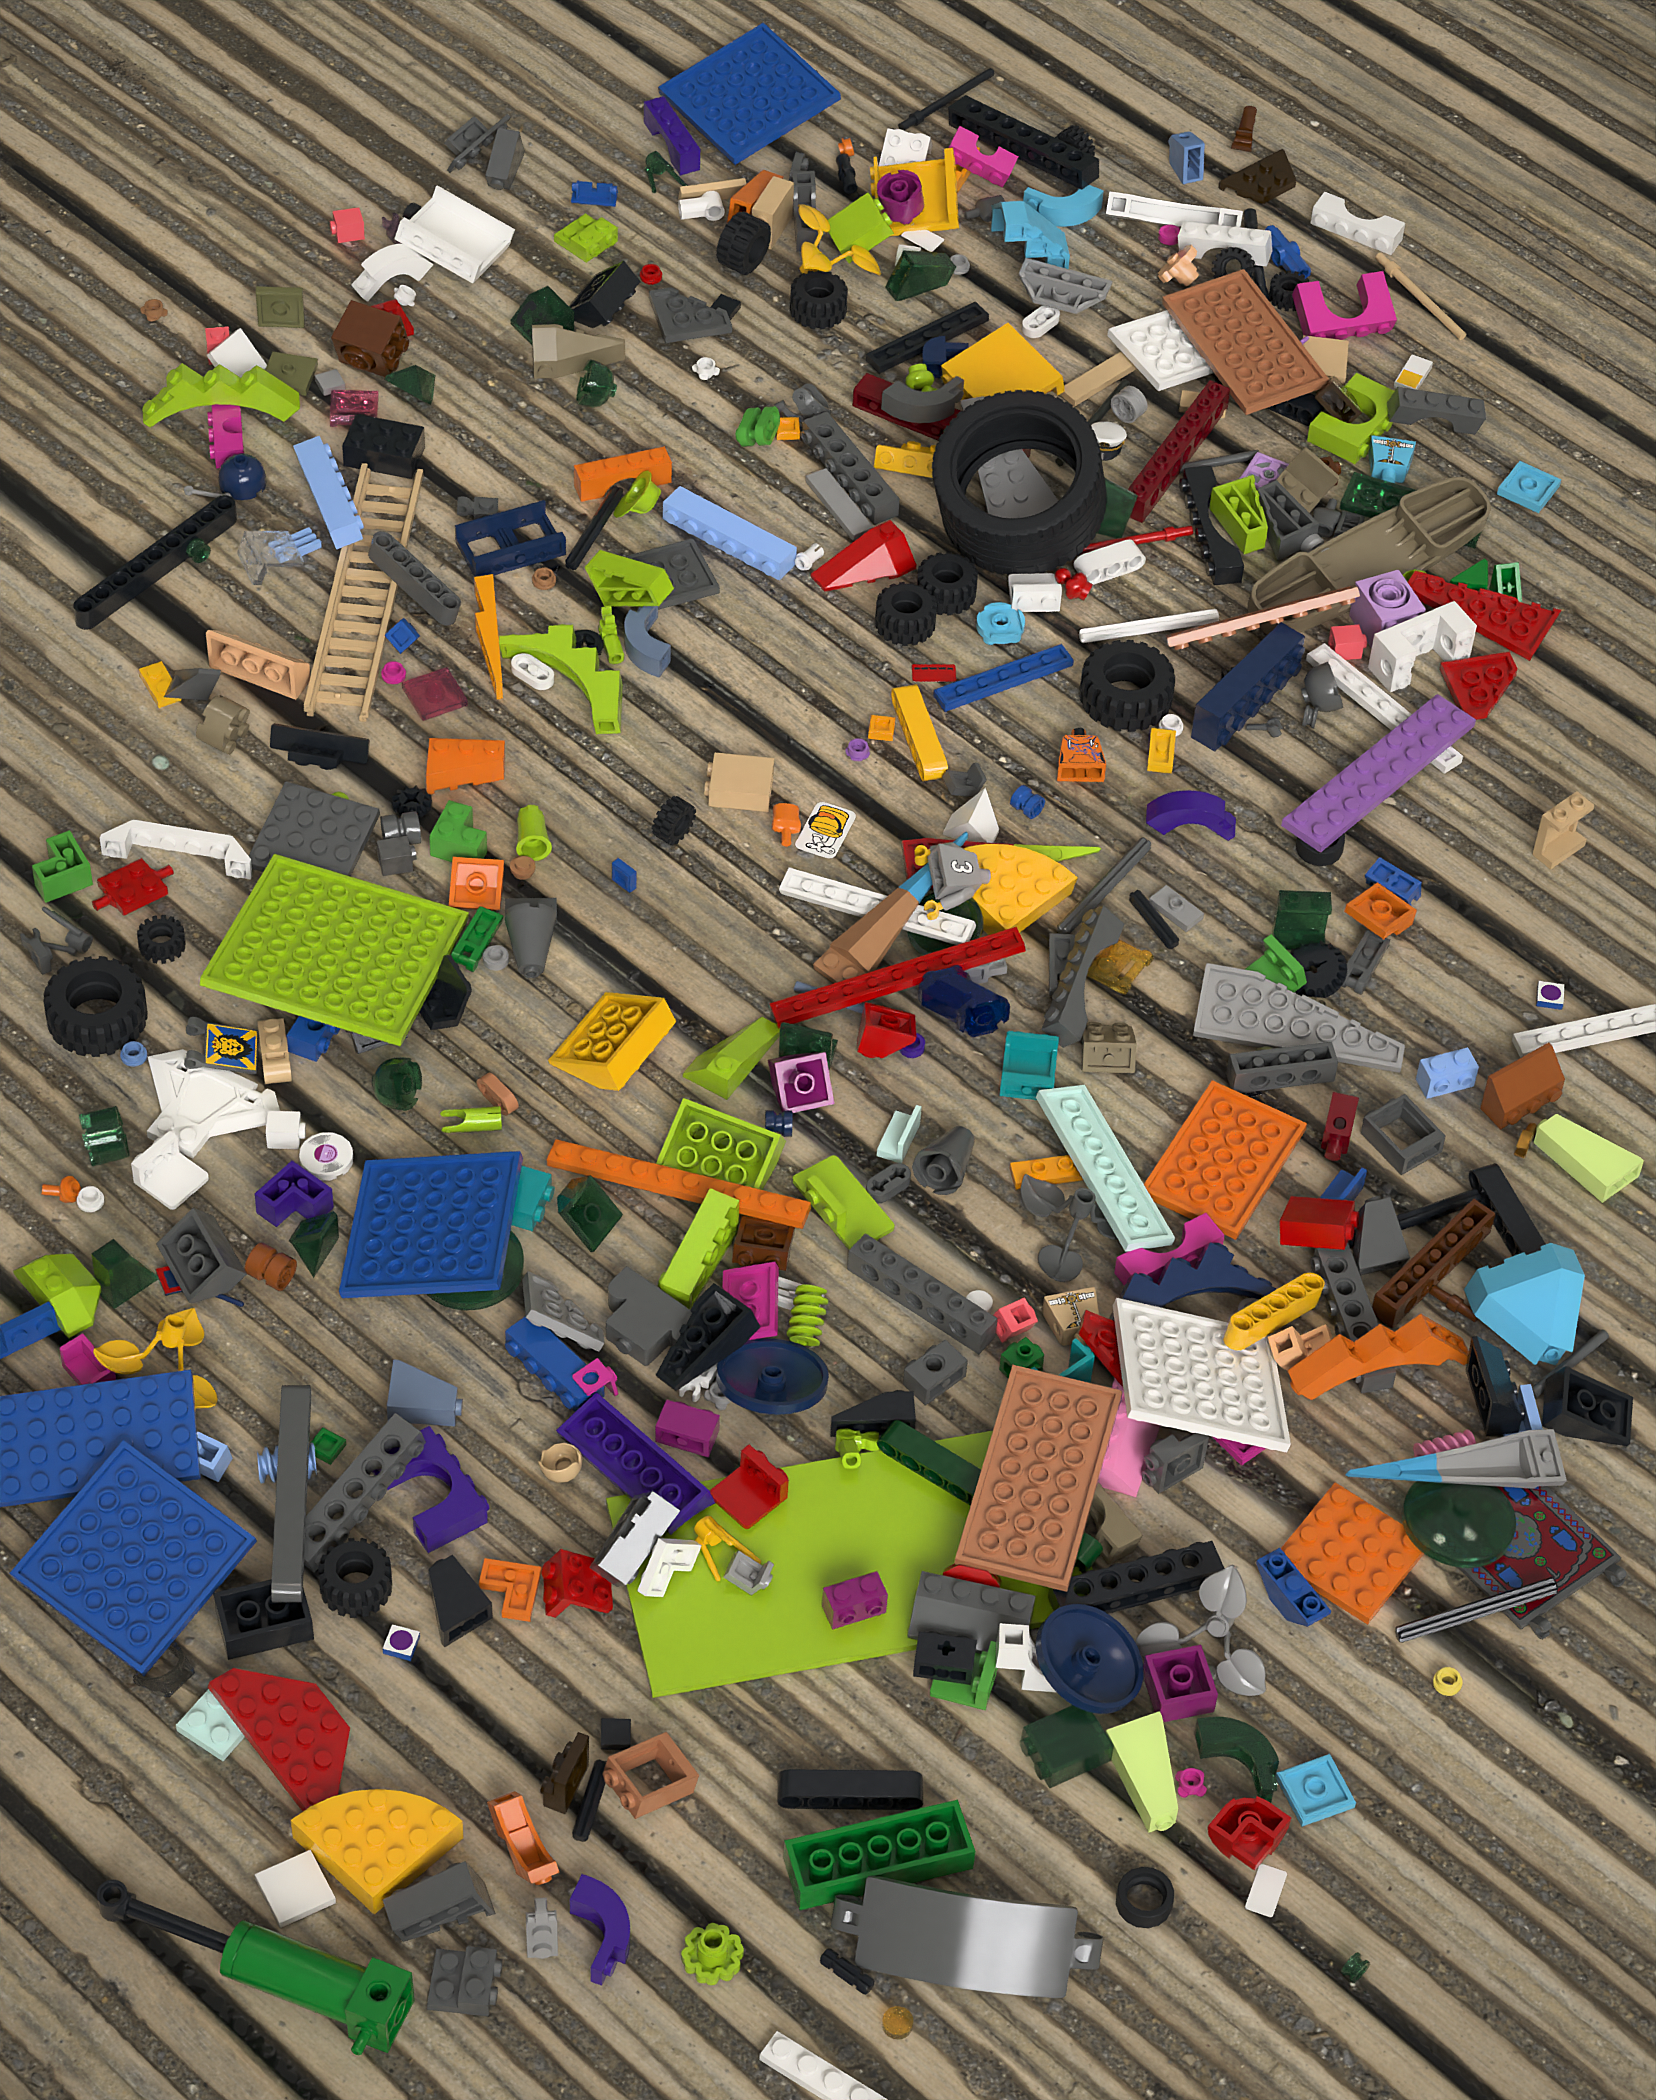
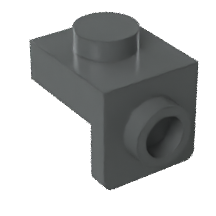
(965, 783)

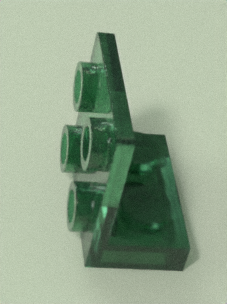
(802, 1040)

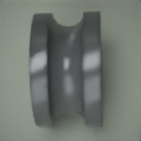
(1310, 716)

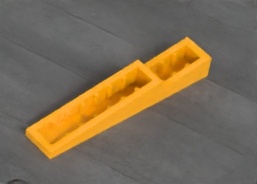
(487, 629)

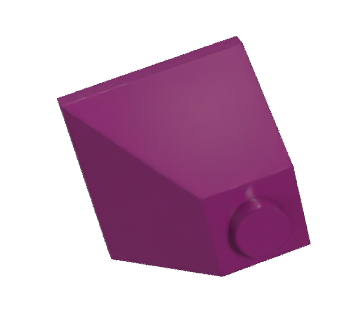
(801, 1081)

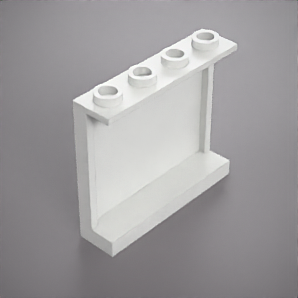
(455, 235)

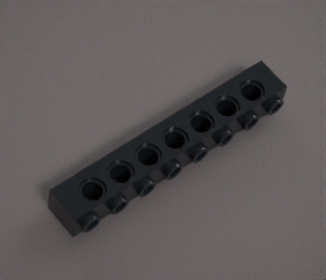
(1025, 141)

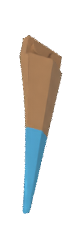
(869, 939)

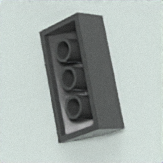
(966, 1609)

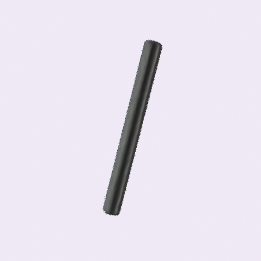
(1104, 886)

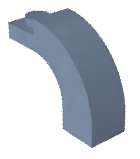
(642, 649)

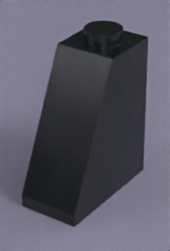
(456, 1600)

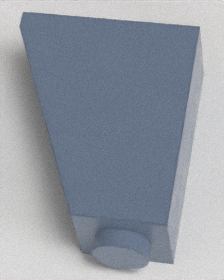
(422, 1397)

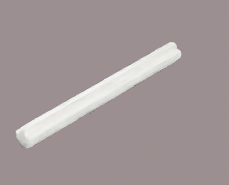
(1148, 625)

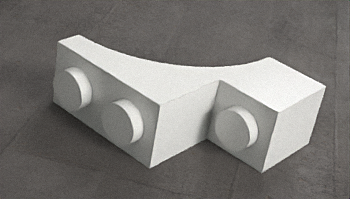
(1018, 1652)

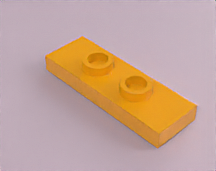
(1051, 1169)

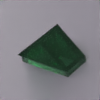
(415, 382)
(315, 1240)

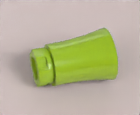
(532, 834)

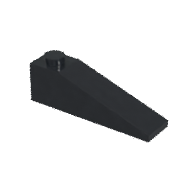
(712, 1333)

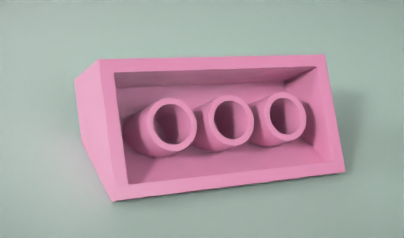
(1126, 1451)

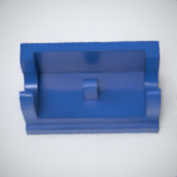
(1394, 880)

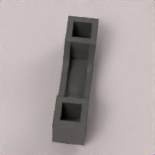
(803, 194)
(1411, 405)

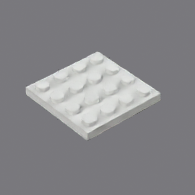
(1160, 350)

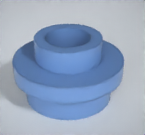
(130, 1049)

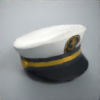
(1110, 439)

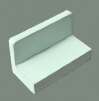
(899, 1135)

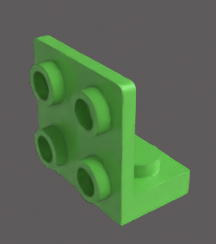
(1279, 965)
(981, 1685)

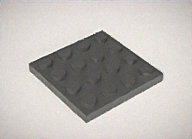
(314, 830)

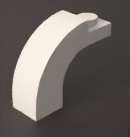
(388, 263)

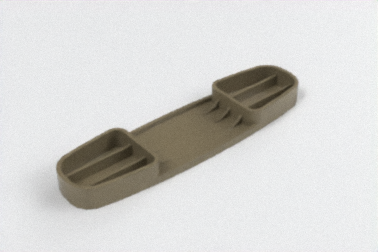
(1405, 538)

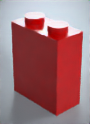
(1318, 1222)

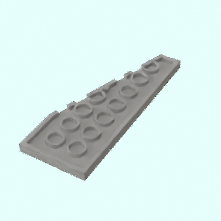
(1012, 483)
(1257, 1013)

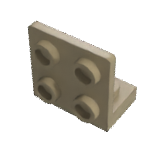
(1308, 479)
(1108, 1048)

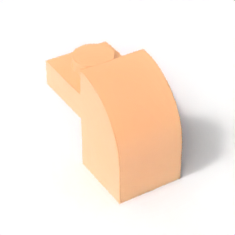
(1291, 1347)

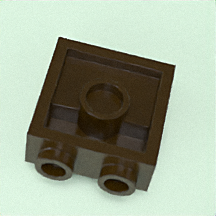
(567, 1774)

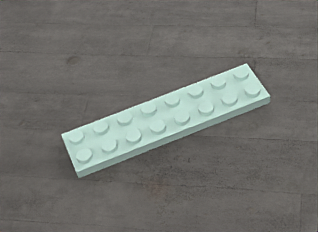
(1105, 1168)

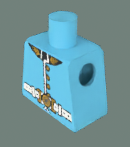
(1390, 458)

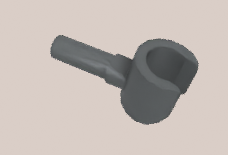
(1272, 725)

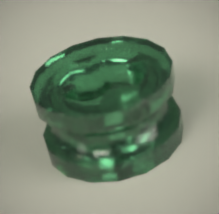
(198, 550)
(1355, 1967)

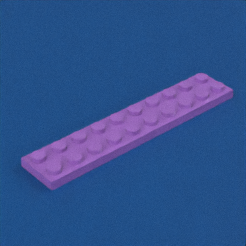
(1378, 773)

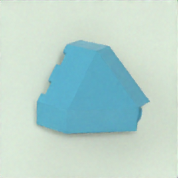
(1025, 224)
(1531, 1301)

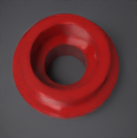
(651, 274)

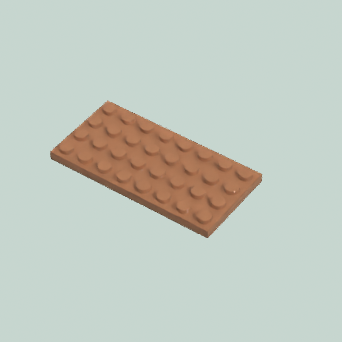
(1245, 341)
(1039, 1478)

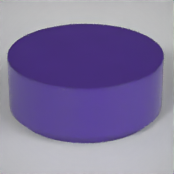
(915, 1049)

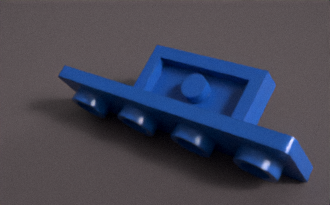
(27, 1329)

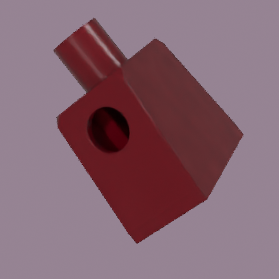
(1339, 1125)

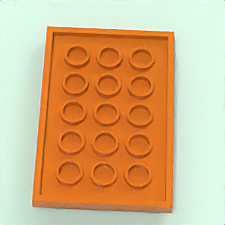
(1224, 1158)

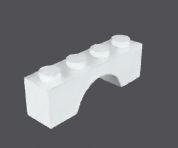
(1379, 233)
(1210, 236)

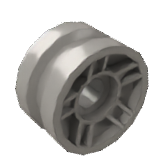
(1129, 404)

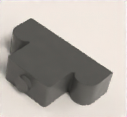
(643, 1317)

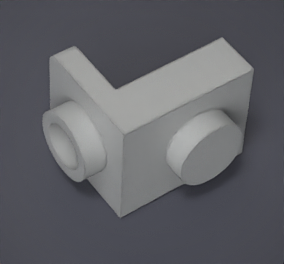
(748, 1573)

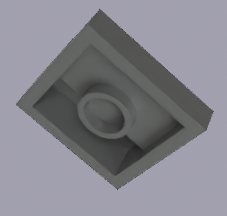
(1174, 1460)
(464, 1981)

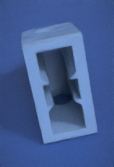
(1187, 156)

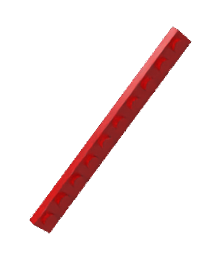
(896, 977)

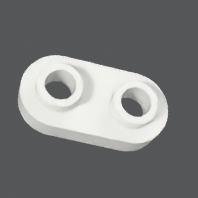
(1040, 321)
(532, 671)

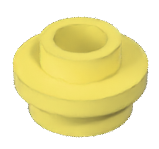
(1447, 1674)

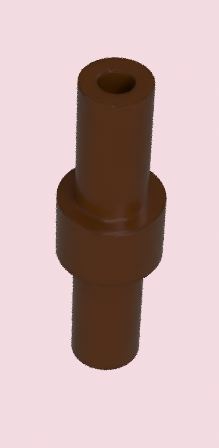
(1453, 1303)

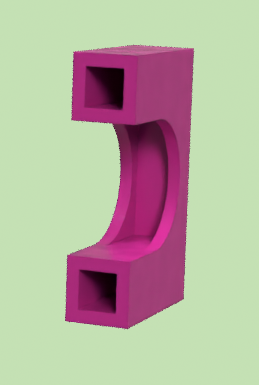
(1319, 321)

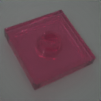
(434, 694)

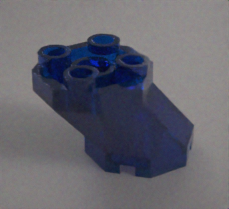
(961, 1000)

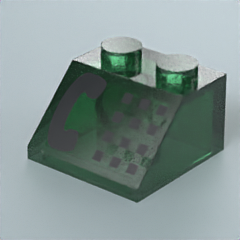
(542, 308)

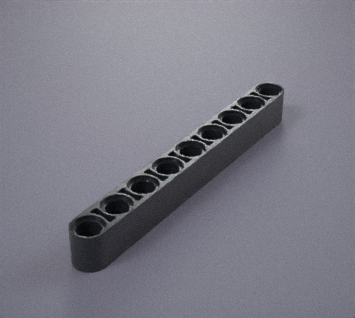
(153, 563)

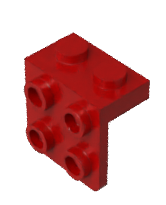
(751, 1489)
(572, 1582)

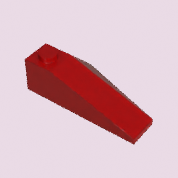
(874, 555)

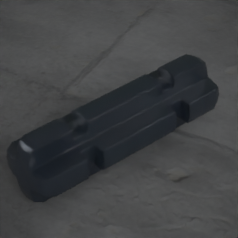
(847, 1971)

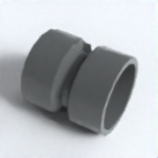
(406, 825)

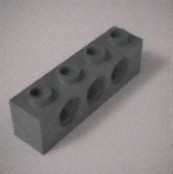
(1282, 1067)

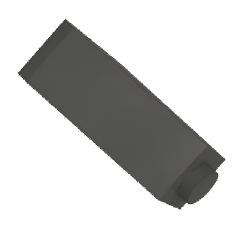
(504, 159)
(1378, 1238)

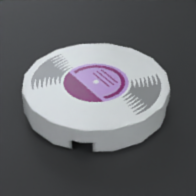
(326, 1155)

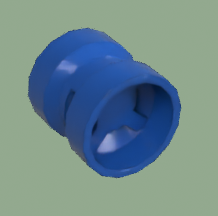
(1027, 802)

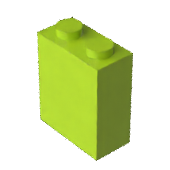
(860, 225)

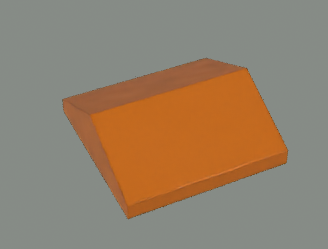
(476, 883)

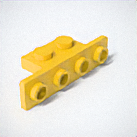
(908, 459)

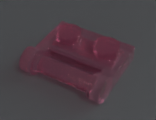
(352, 402)

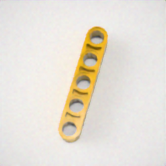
(919, 732)
(1273, 1311)

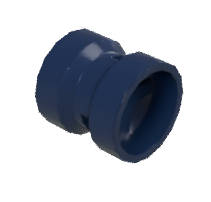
(779, 1123)

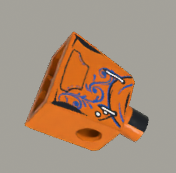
(1081, 758)

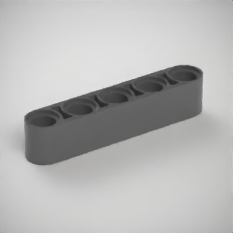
(414, 578)

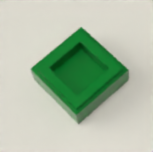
(328, 1445)

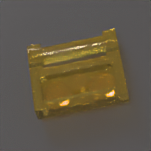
(1112, 963)

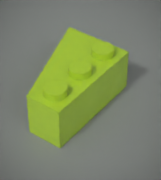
(1240, 513)
(627, 581)

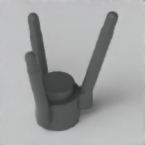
(76, 938)

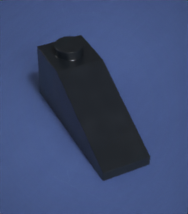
(877, 1413)

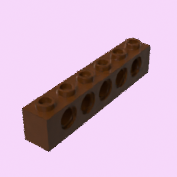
(1432, 1263)

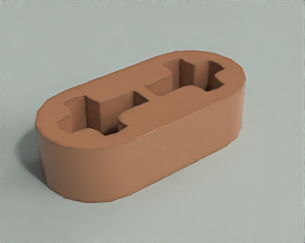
(497, 1093)

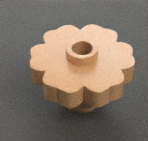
(1180, 267)

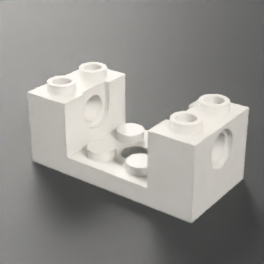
(1443, 629)

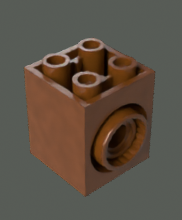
(370, 339)

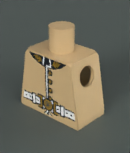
(1065, 1312)

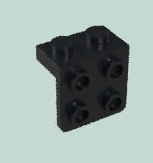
(447, 996)

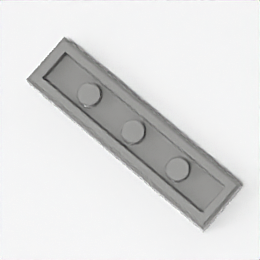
(838, 503)

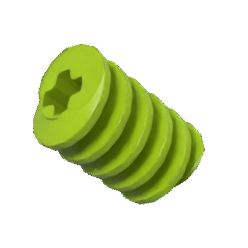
(806, 1314)

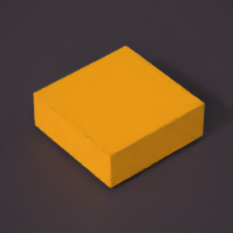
(788, 429)
(881, 728)

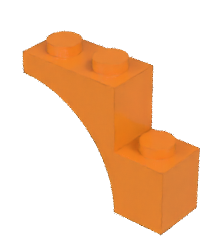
(524, 1845)

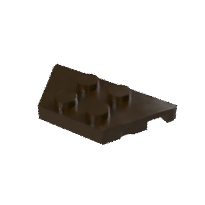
(1262, 179)

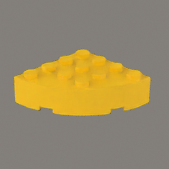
(1020, 886)
(377, 1839)

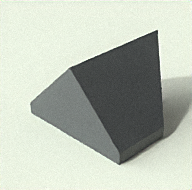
(193, 683)

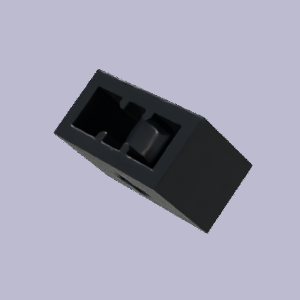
(944, 1657)

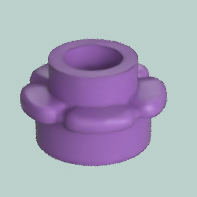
(858, 750)

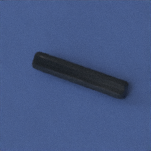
(1154, 919)
(590, 1802)

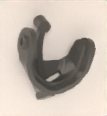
(809, 402)

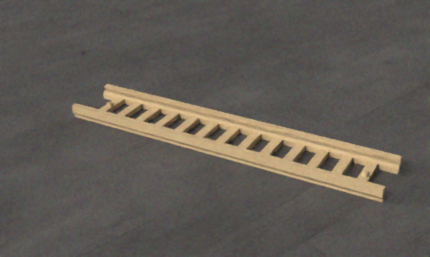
(340, 589)

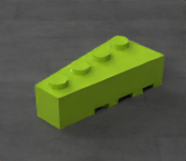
(701, 1248)

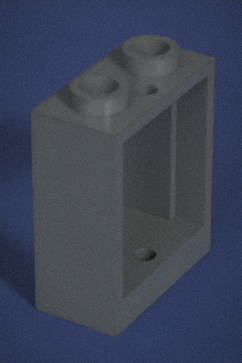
(1412, 1156)

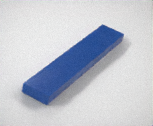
(1003, 677)

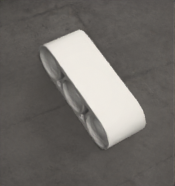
(1110, 561)

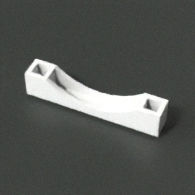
(1165, 212)

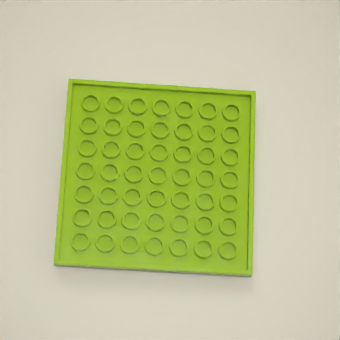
(335, 949)

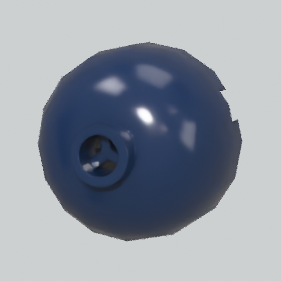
(242, 476)

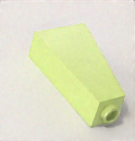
(1587, 1157)
(1146, 1770)

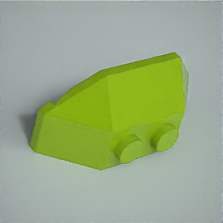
(66, 1286)

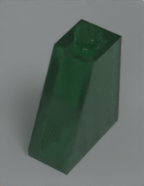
(919, 273)
(120, 1273)

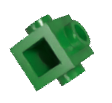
(1021, 1354)

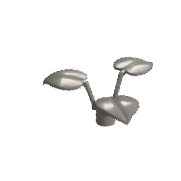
(1226, 1596)

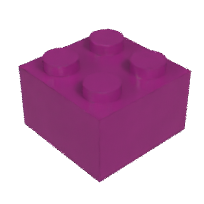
(1180, 1683)

